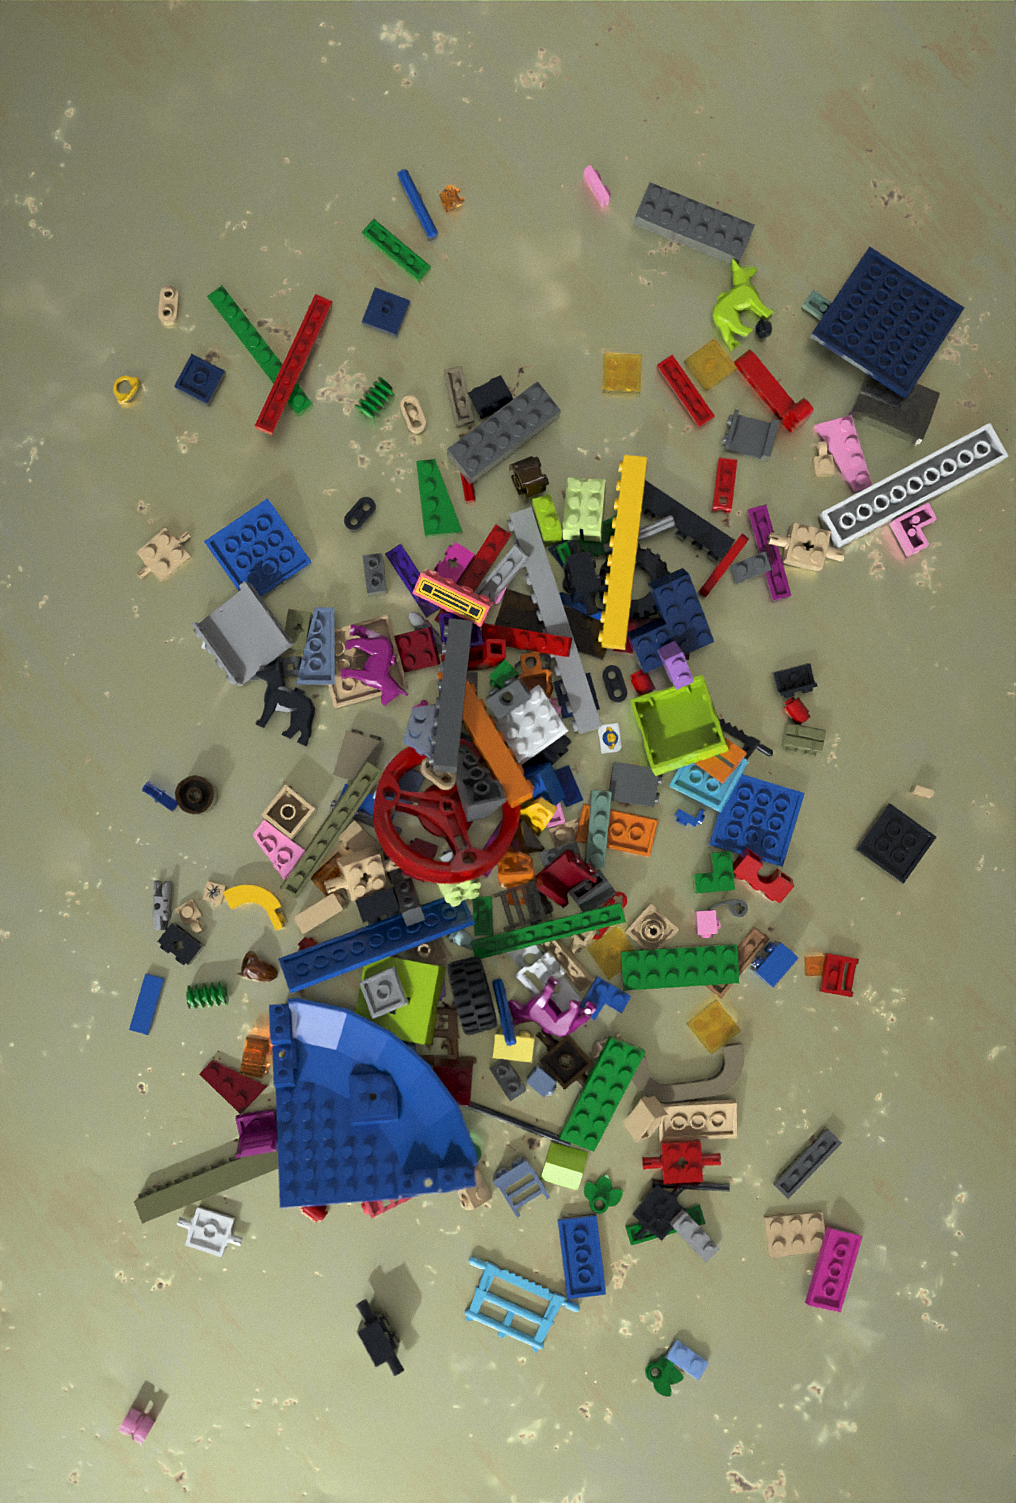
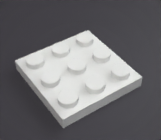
(531, 726)

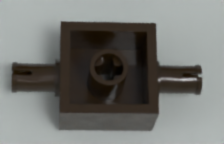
(552, 1060)

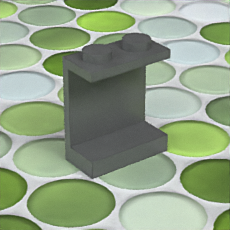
(750, 436)

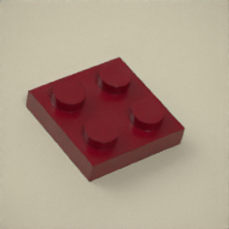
(417, 649)

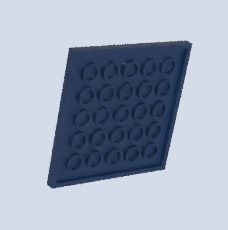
(887, 322)

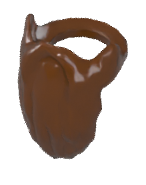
(257, 970)

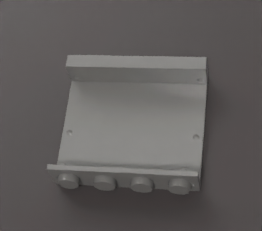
(243, 635)

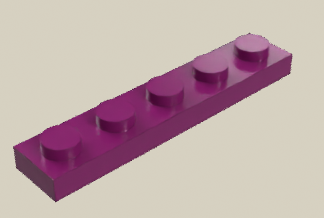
(761, 528)

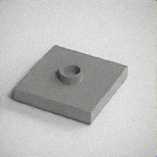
(384, 992)

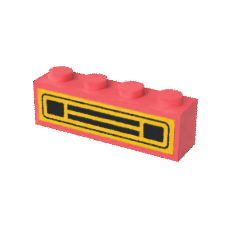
(453, 597)

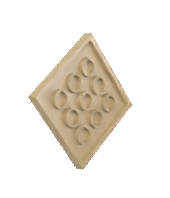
(352, 690)

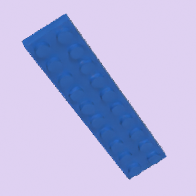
(372, 944)

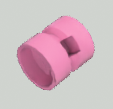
(136, 1425)

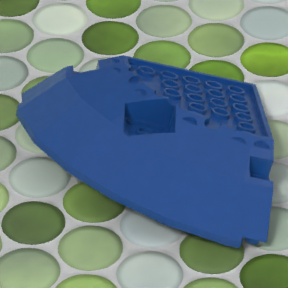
(340, 1142)

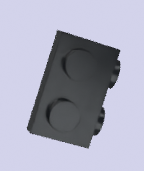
(794, 680)

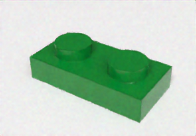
(483, 916)

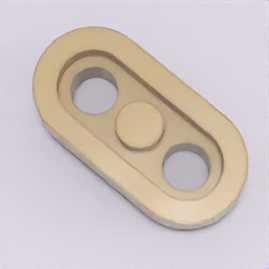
(168, 304)
(413, 415)
(437, 777)

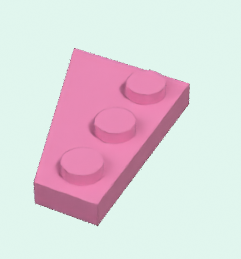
(278, 847)

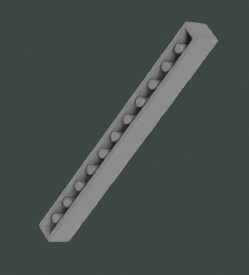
(555, 621)

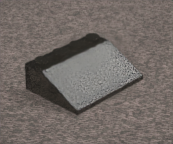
(891, 412)

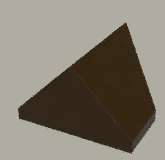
(525, 840)

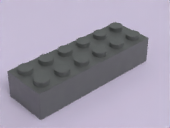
(693, 224)
(503, 432)

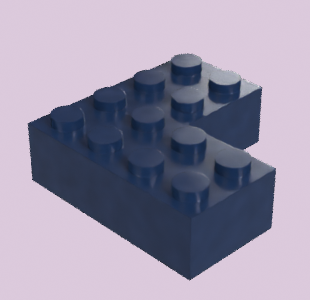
(679, 621)

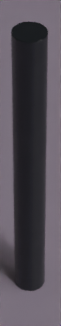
(694, 1186)

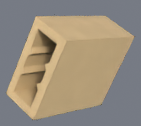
(320, 912)

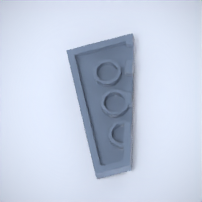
(319, 652)

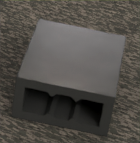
(634, 784)

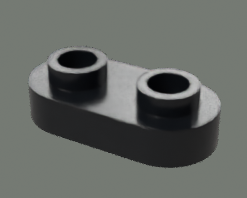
(358, 513)
(614, 684)

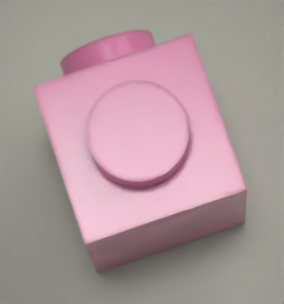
(706, 923)

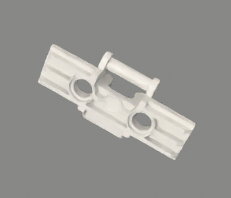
(544, 967)

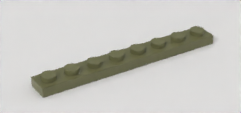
(331, 829)

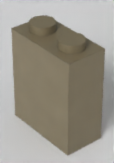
(355, 752)

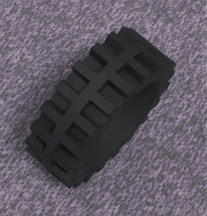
(655, 567)

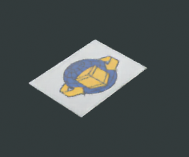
(610, 738)

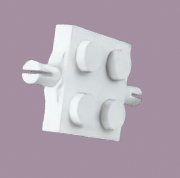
(209, 1231)

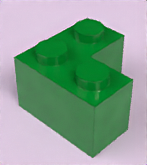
(720, 877)

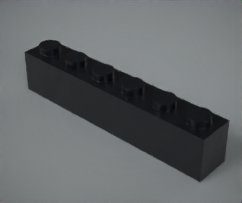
(687, 523)

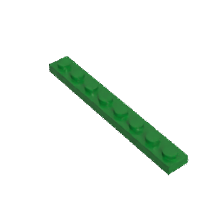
(255, 344)
(548, 931)

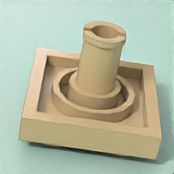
(651, 929)
(431, 952)

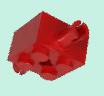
(690, 1169)

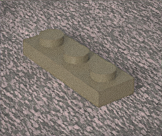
(458, 396)

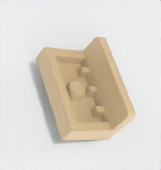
(475, 1196)

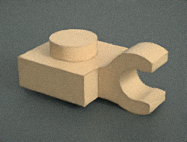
(823, 463)
(189, 914)
(581, 940)

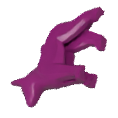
(378, 665)
(547, 1013)

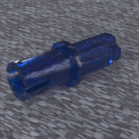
(160, 796)

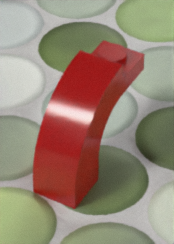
(486, 655)

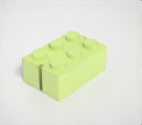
(584, 509)

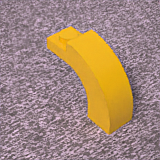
(260, 895)

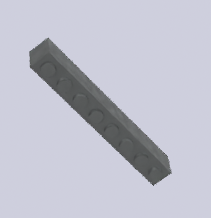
(452, 696)

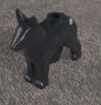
(284, 699)

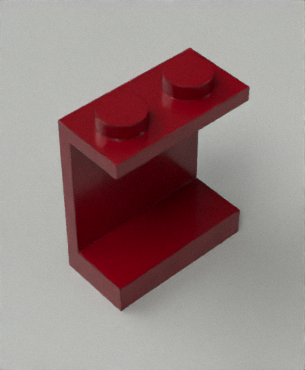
(563, 876)

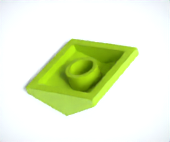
(564, 1165)

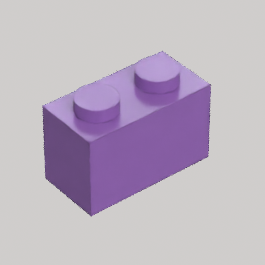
(675, 665)

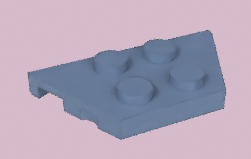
(420, 729)

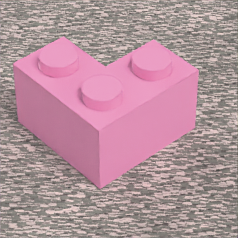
(909, 526)

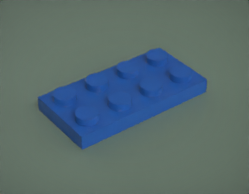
(581, 1256)

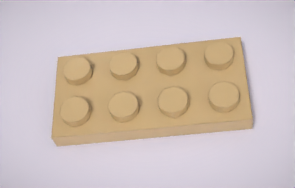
(699, 1120)

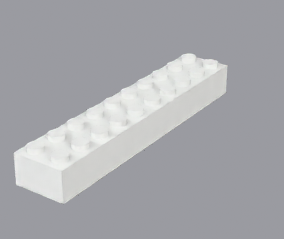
(913, 486)

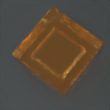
(813, 965)

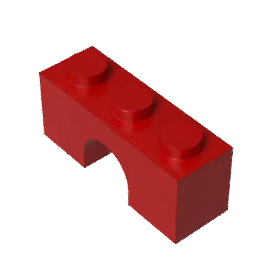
(774, 886)

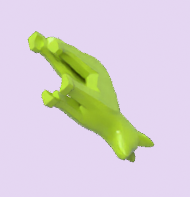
(739, 299)

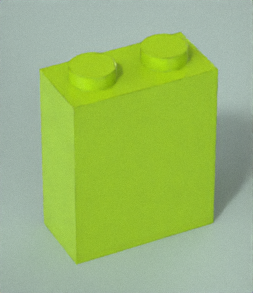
(547, 520)

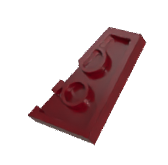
(234, 1088)

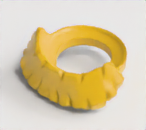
(123, 397)

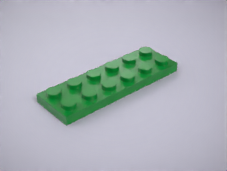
(679, 967)
(601, 1093)

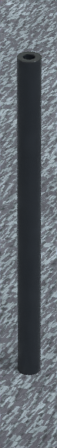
(517, 1123)

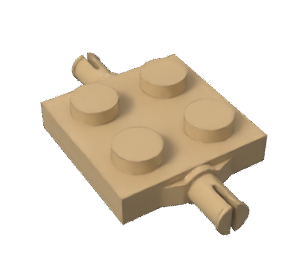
(163, 554)

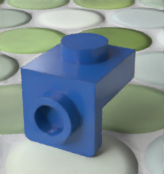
(684, 818)

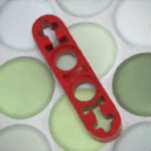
(723, 565)

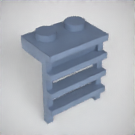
(507, 1176)

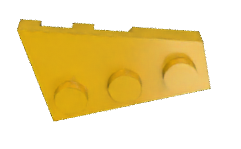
(537, 814)

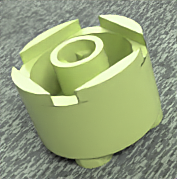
(458, 892)

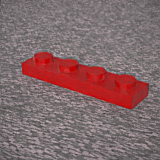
(685, 391)

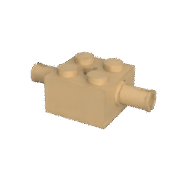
(815, 539)
(361, 874)

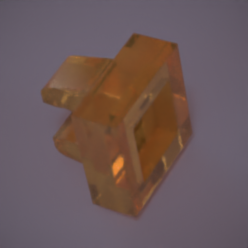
(450, 198)

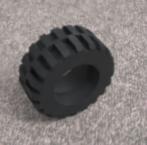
(472, 995)

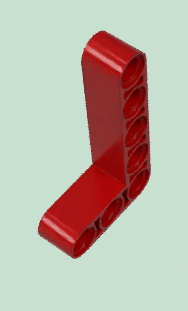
(789, 413)

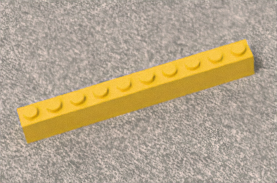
(624, 552)

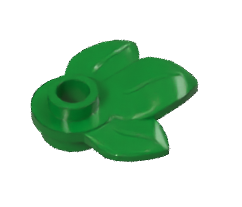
(602, 1191)
(666, 1375)

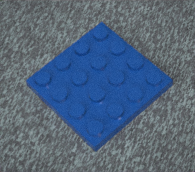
(258, 549)
(758, 818)

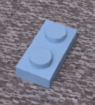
(686, 1359)

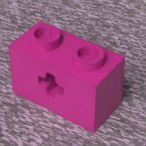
(463, 558)

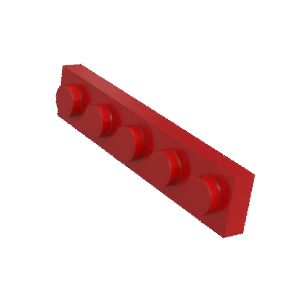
(528, 639)

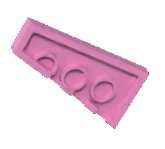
(846, 450)

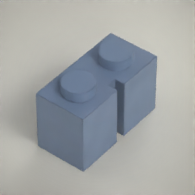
(541, 1080)

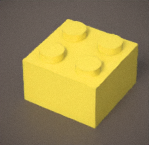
(520, 1051)

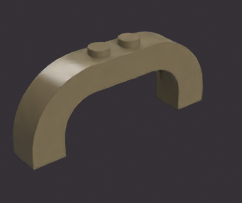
(694, 1089)

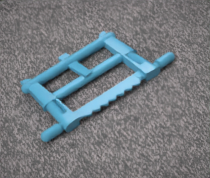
(545, 1322)

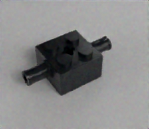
(581, 577)
(378, 1338)

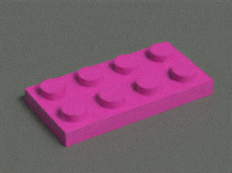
(833, 1269)

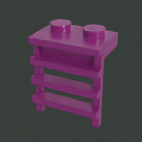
(256, 1133)

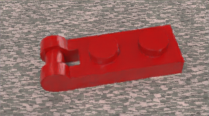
(724, 484)

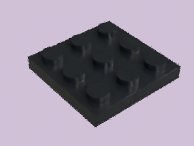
(895, 843)

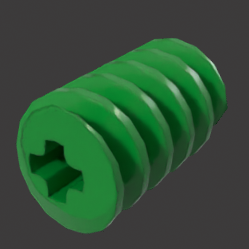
(375, 398)
(207, 995)

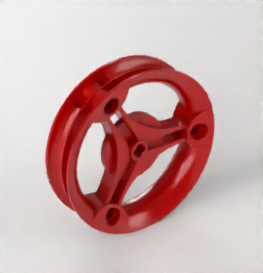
(438, 823)

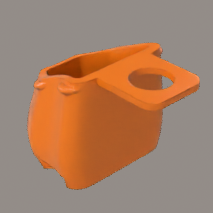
(535, 675)
(515, 870)

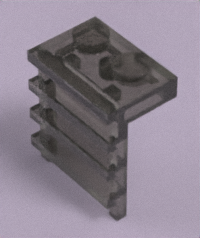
(536, 902)

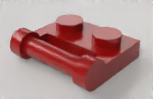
(833, 974)

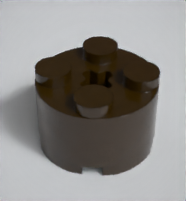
(528, 477)
(186, 800)

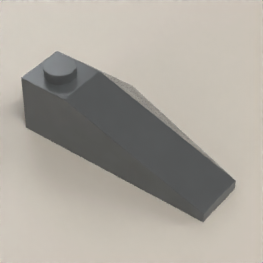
(476, 787)

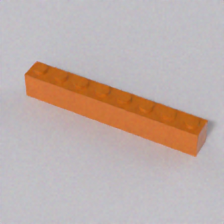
(493, 749)

